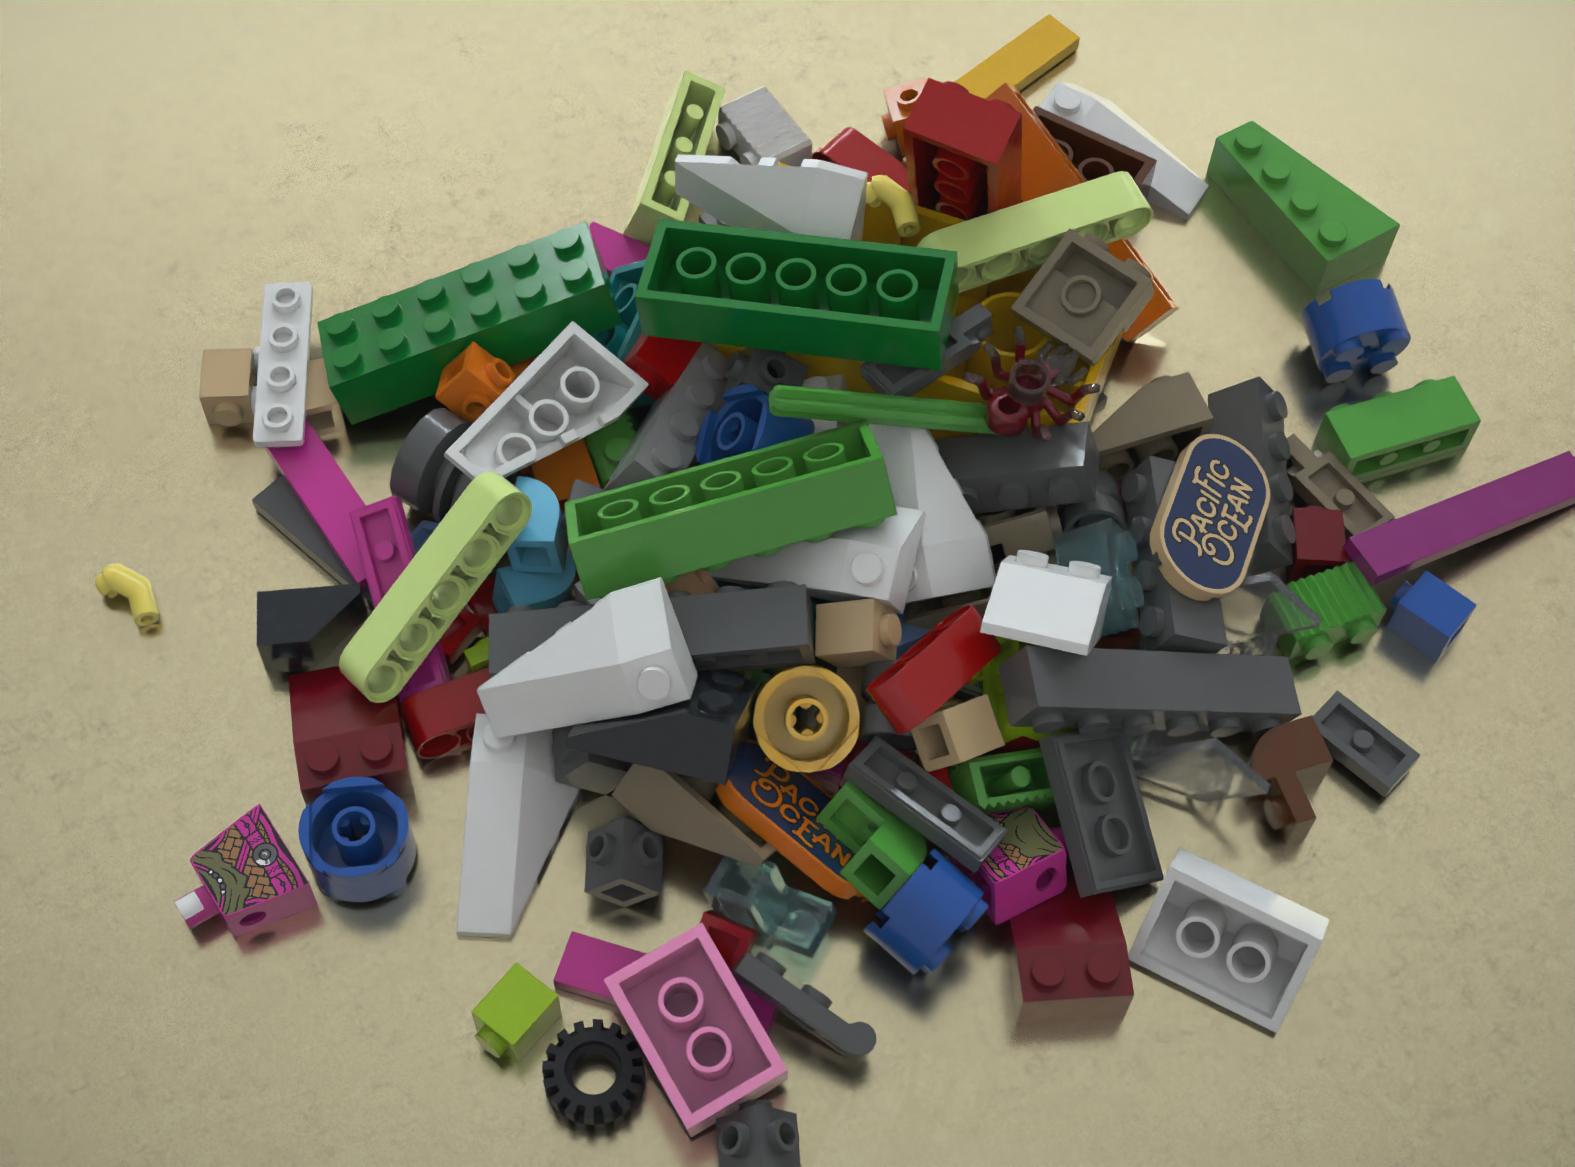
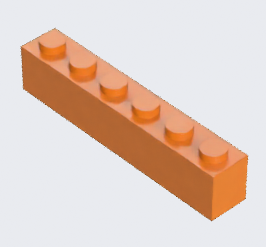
(1048, 170)

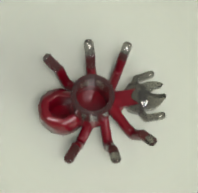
(1028, 389)

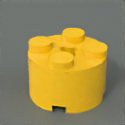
(806, 748)

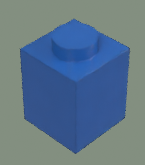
(1429, 614)

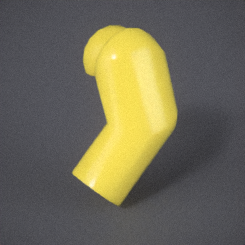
(899, 200)
(121, 580)

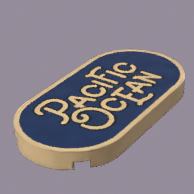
(1210, 517)

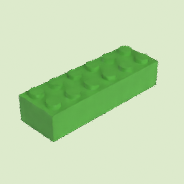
(729, 509)

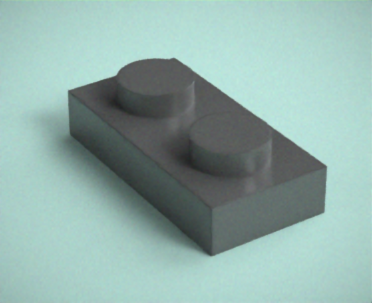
(1364, 744)

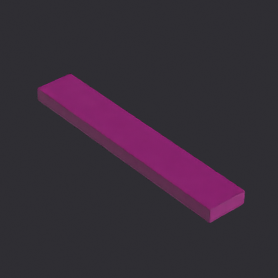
(1463, 519)

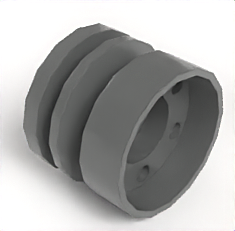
(421, 471)

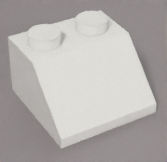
(1048, 603)

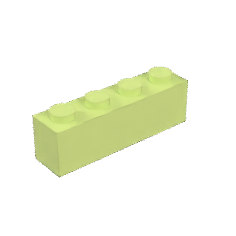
(682, 131)

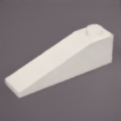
(789, 199)
(552, 403)
(953, 544)
(845, 566)
(601, 666)

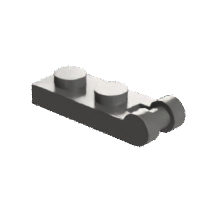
(804, 1006)

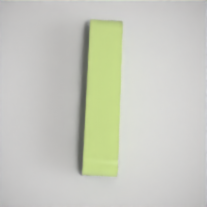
(1029, 231)
(435, 586)

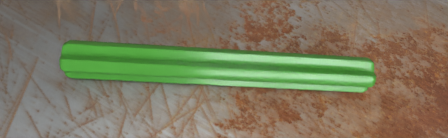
(878, 409)

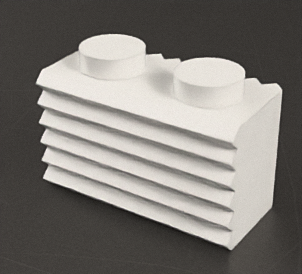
(761, 129)

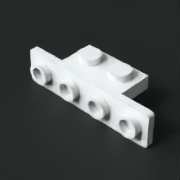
(282, 365)

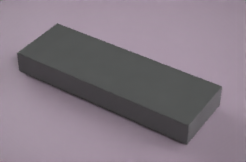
(925, 804)

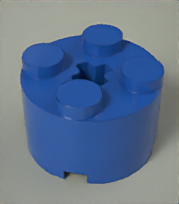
(1356, 330)
(745, 426)
(364, 867)
(927, 913)

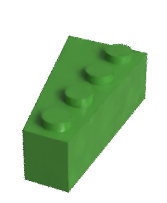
(1299, 208)

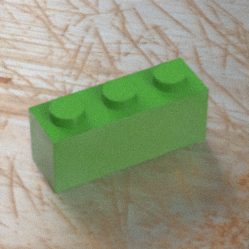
(1399, 427)

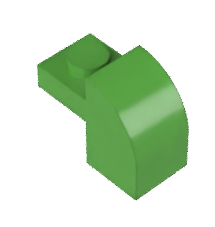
(883, 844)

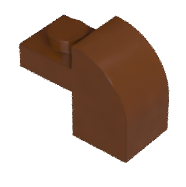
(1290, 760)

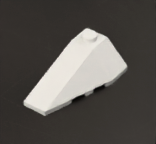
(1173, 183)
(509, 827)

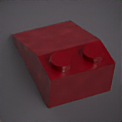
(345, 735)
(1068, 959)

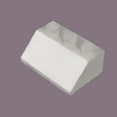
(1228, 939)

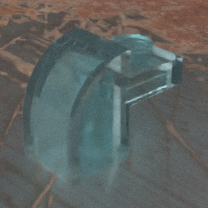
(768, 905)

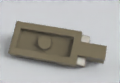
(1329, 484)

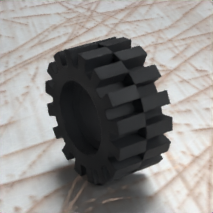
(602, 1107)

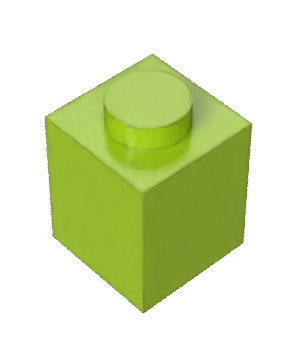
(515, 1014)

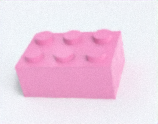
(696, 1029)

